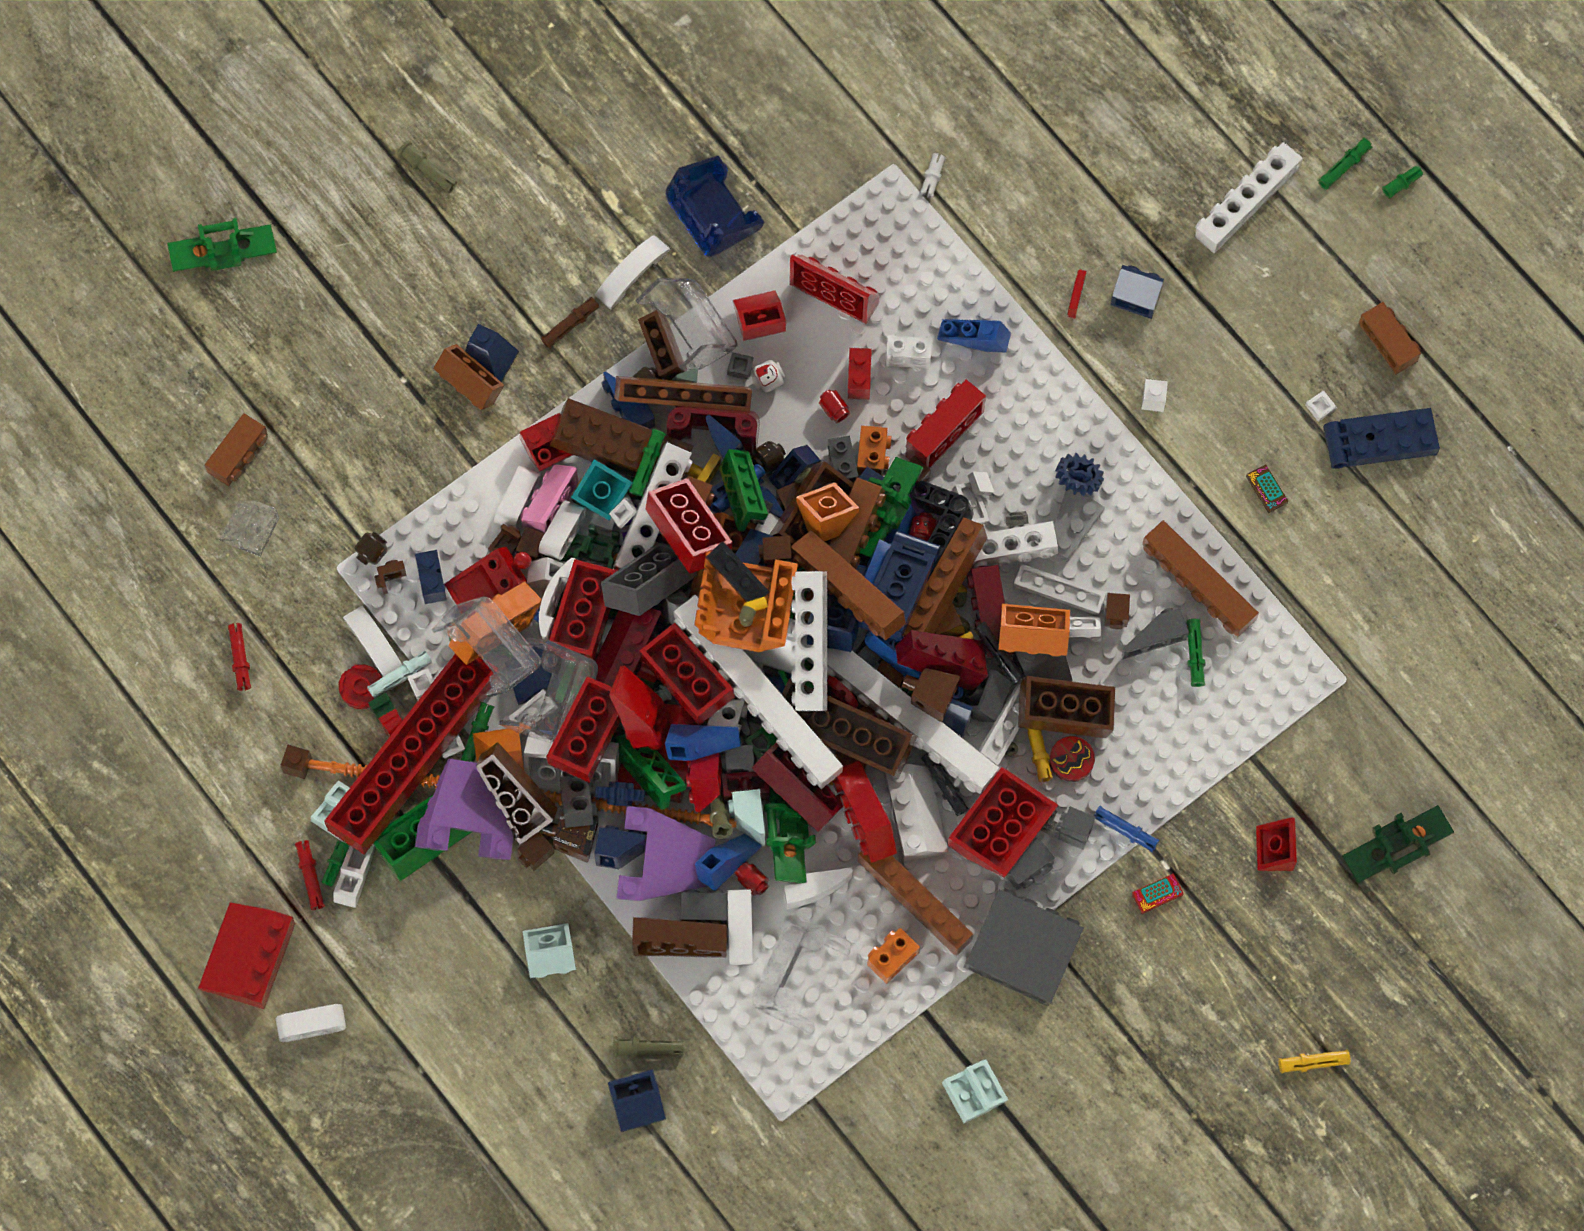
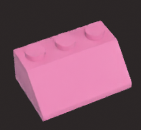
(546, 501)

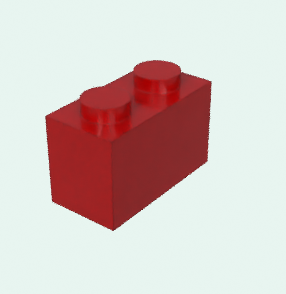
(859, 373)

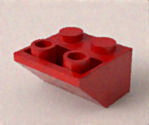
(760, 315)
(537, 442)
(704, 780)

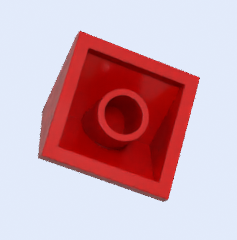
(1276, 845)

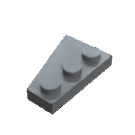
(1074, 521)

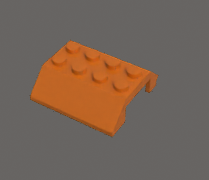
(721, 606)

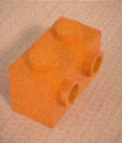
(873, 449)
(892, 955)

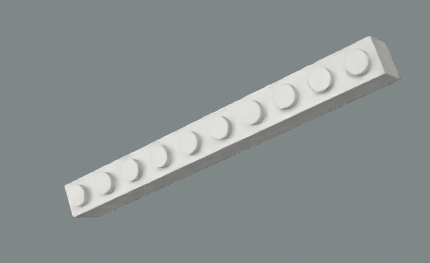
(764, 701)
(894, 706)

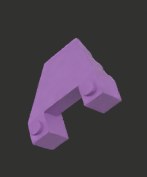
(465, 805)
(668, 856)

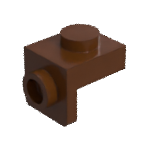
(508, 537)
(391, 570)

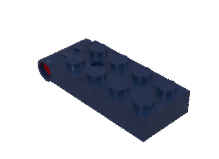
(1392, 435)
(905, 574)

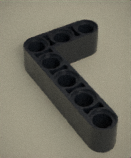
(947, 510)

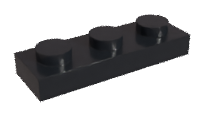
(736, 573)

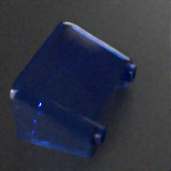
(709, 208)

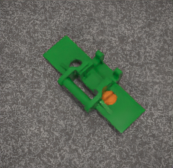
(222, 254)
(896, 503)
(793, 839)

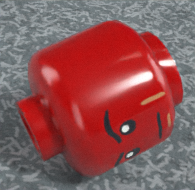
(923, 526)

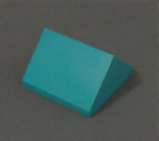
(601, 489)

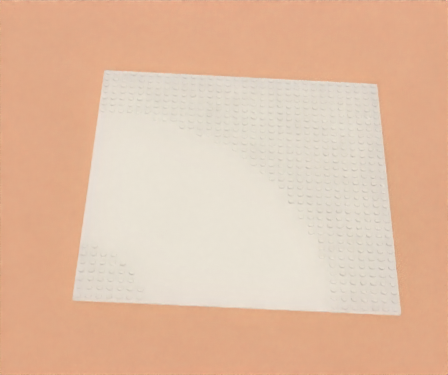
(1166, 736)

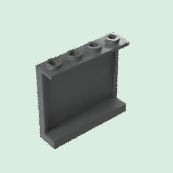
(1024, 946)

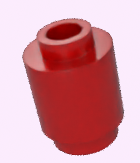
(834, 405)
(752, 878)

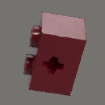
(742, 782)

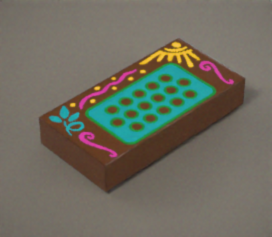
(1267, 488)

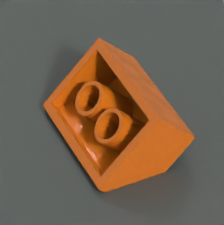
(1034, 630)

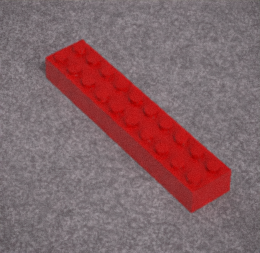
(410, 753)

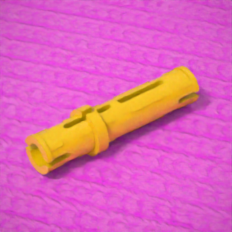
(1040, 756)
(1314, 1061)

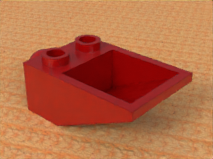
(488, 578)
(639, 710)

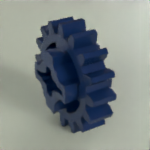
(1081, 474)
(620, 793)

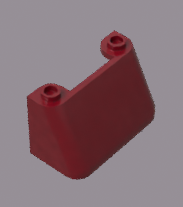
(743, 423)

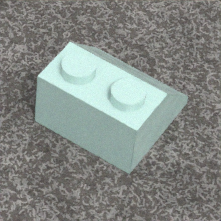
(748, 814)
(549, 950)

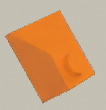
(827, 511)
(505, 737)

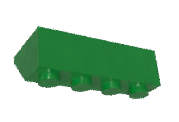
(398, 843)

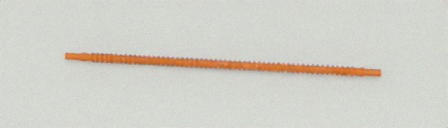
(335, 767)

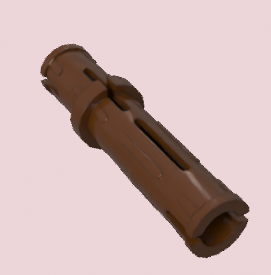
(571, 321)

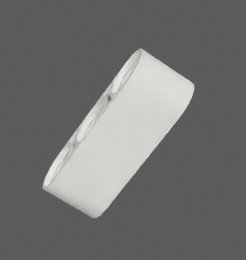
(517, 496)
(562, 530)
(310, 1022)

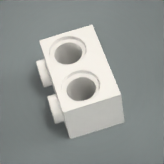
(908, 351)

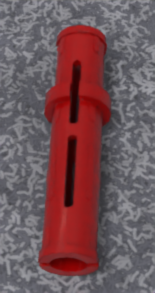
(240, 664)
(307, 865)

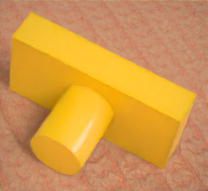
(708, 472)

